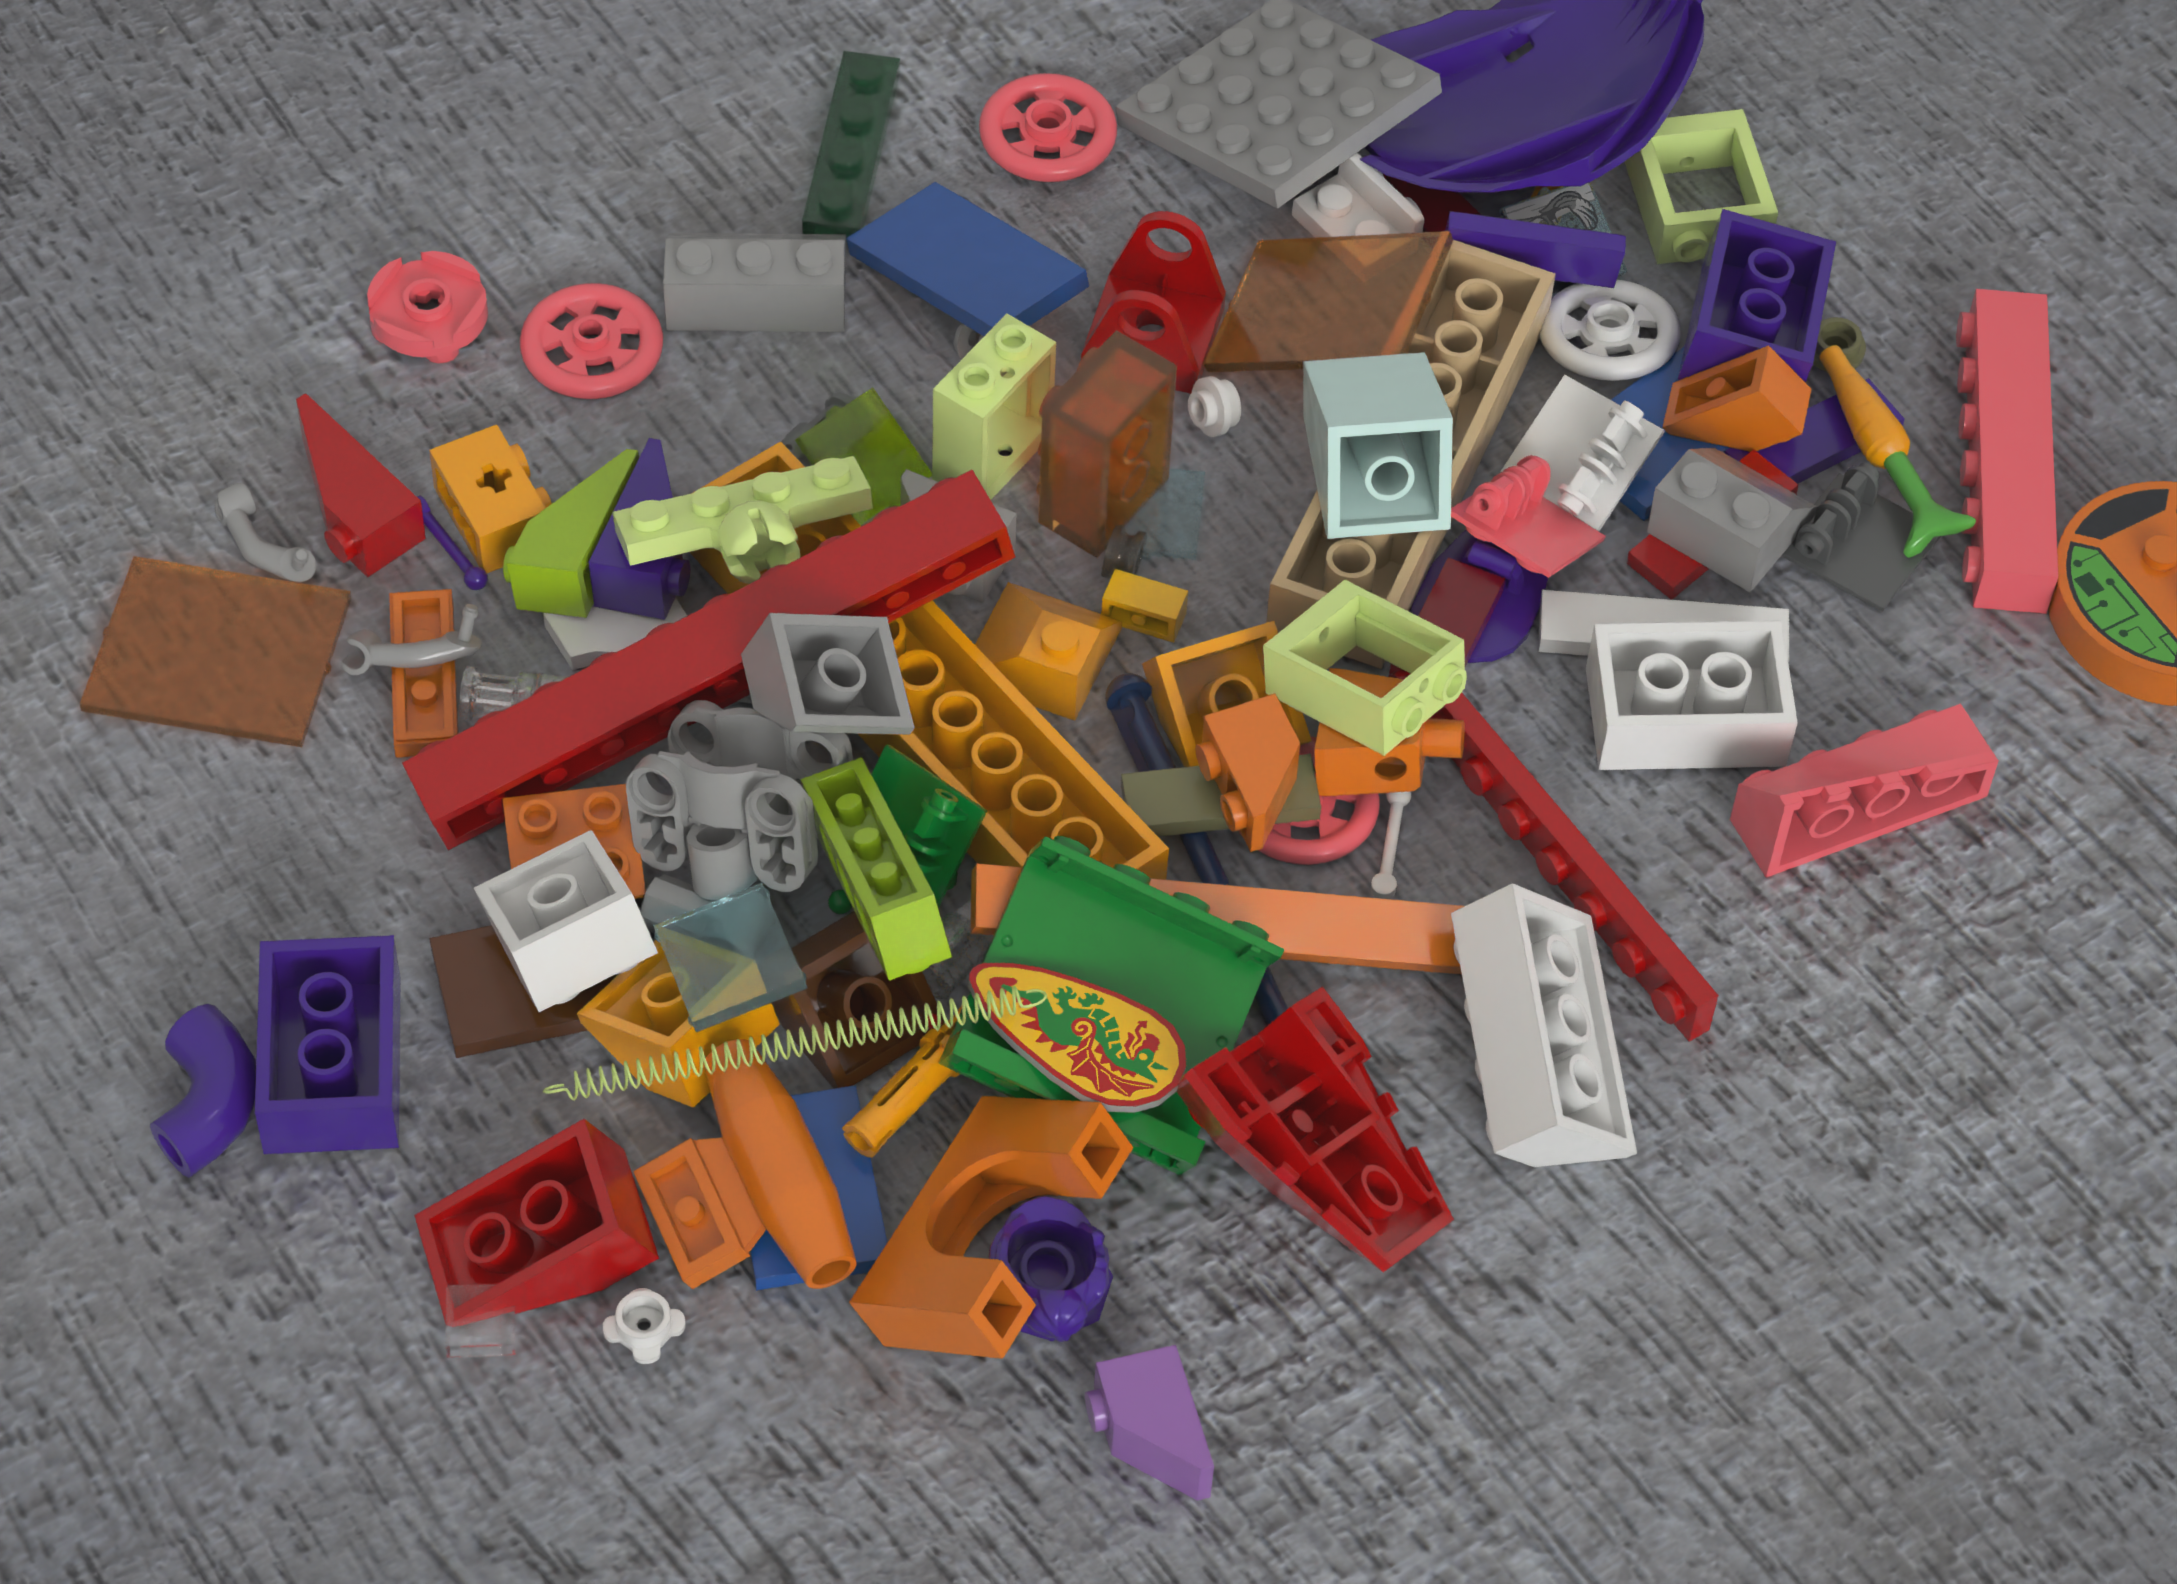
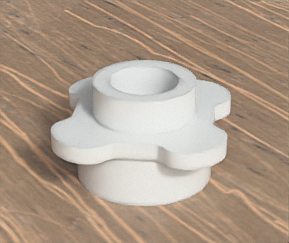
(639, 1307)

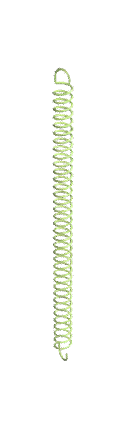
(690, 1063)

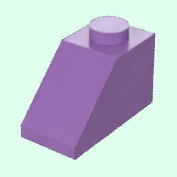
(1152, 1419)

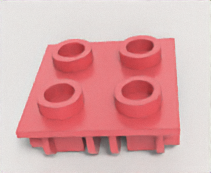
(1523, 522)

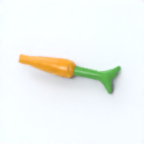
(1886, 447)

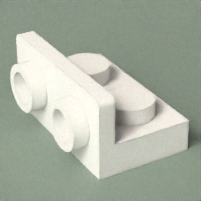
(1356, 204)

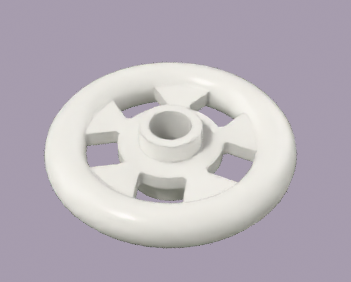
(1610, 329)

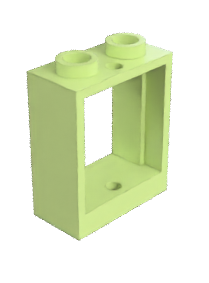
(1692, 145)
(993, 405)
(1352, 617)

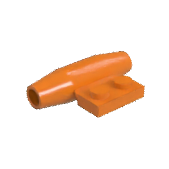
(760, 1176)

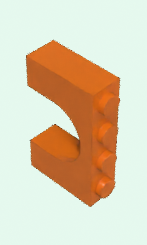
(1006, 1152)

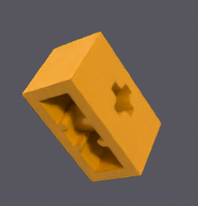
(486, 492)

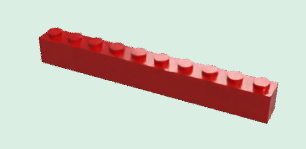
(636, 693)

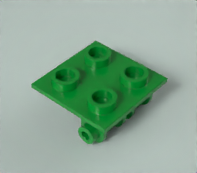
(931, 816)

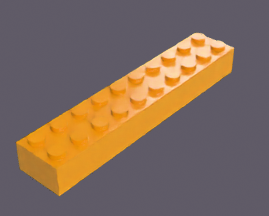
(980, 729)

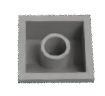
(1726, 515)
(827, 674)

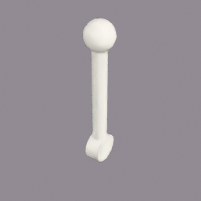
(1384, 884)

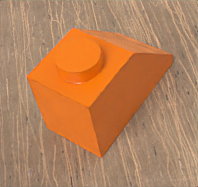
(1740, 403)

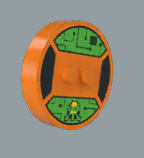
(2120, 590)

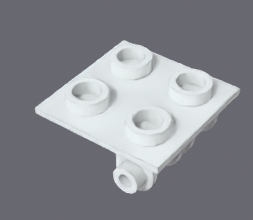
(1589, 448)

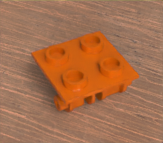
(550, 819)

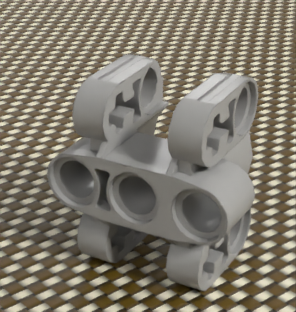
(731, 801)

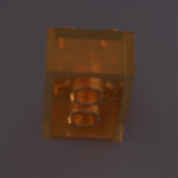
(1105, 441)

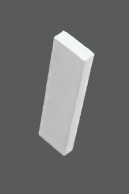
(1569, 617)

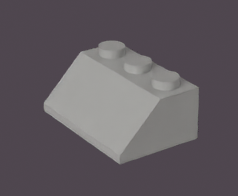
(755, 282)

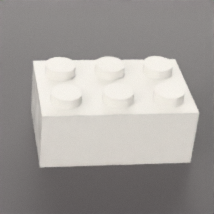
(1690, 695)

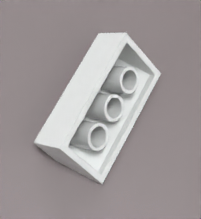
(1541, 1030)

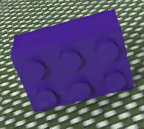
(1757, 291)
(328, 1045)

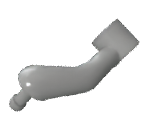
(232, 509)
(416, 654)

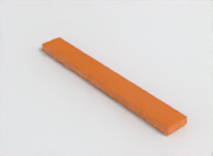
(1302, 923)

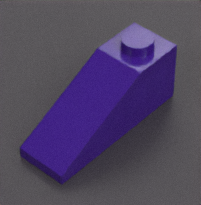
(643, 587)

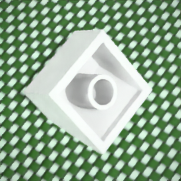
(566, 920)

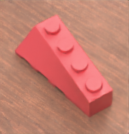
(1863, 789)

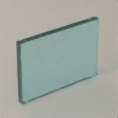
(729, 957)

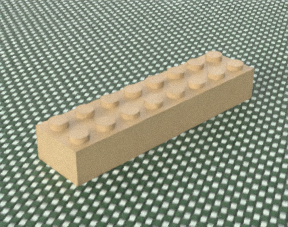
(1478, 342)

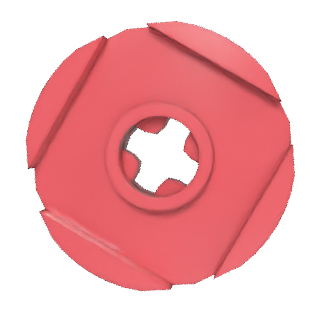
(431, 332)

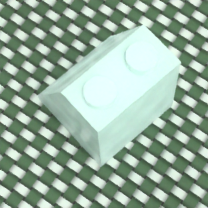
(1379, 444)

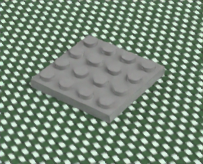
(1278, 101)

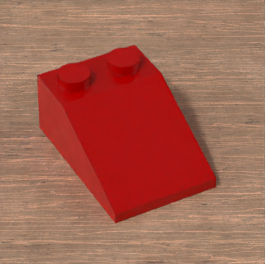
(540, 1226)

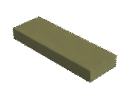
(1185, 802)

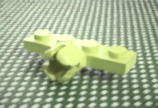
(747, 519)

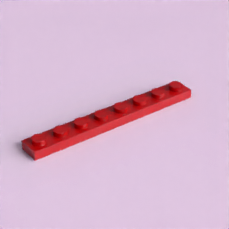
(1572, 863)

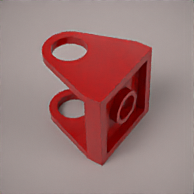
(1163, 290)

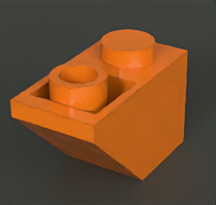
(1253, 762)

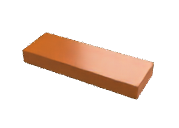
(424, 696)

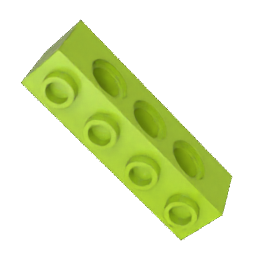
(877, 869)

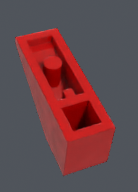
(363, 505)

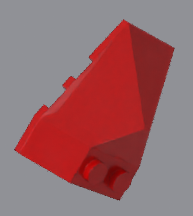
(1317, 1132)

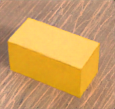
(1145, 605)

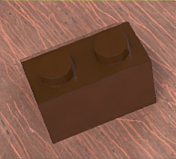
(848, 983)

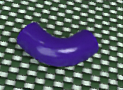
(219, 1093)

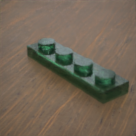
(851, 144)

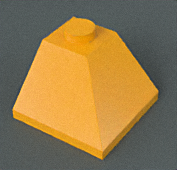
(1047, 647)

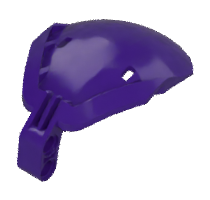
(1554, 116)

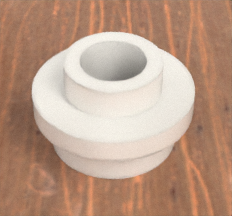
(1214, 405)

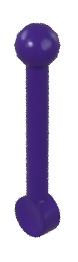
(474, 577)

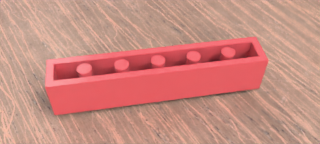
(2009, 451)

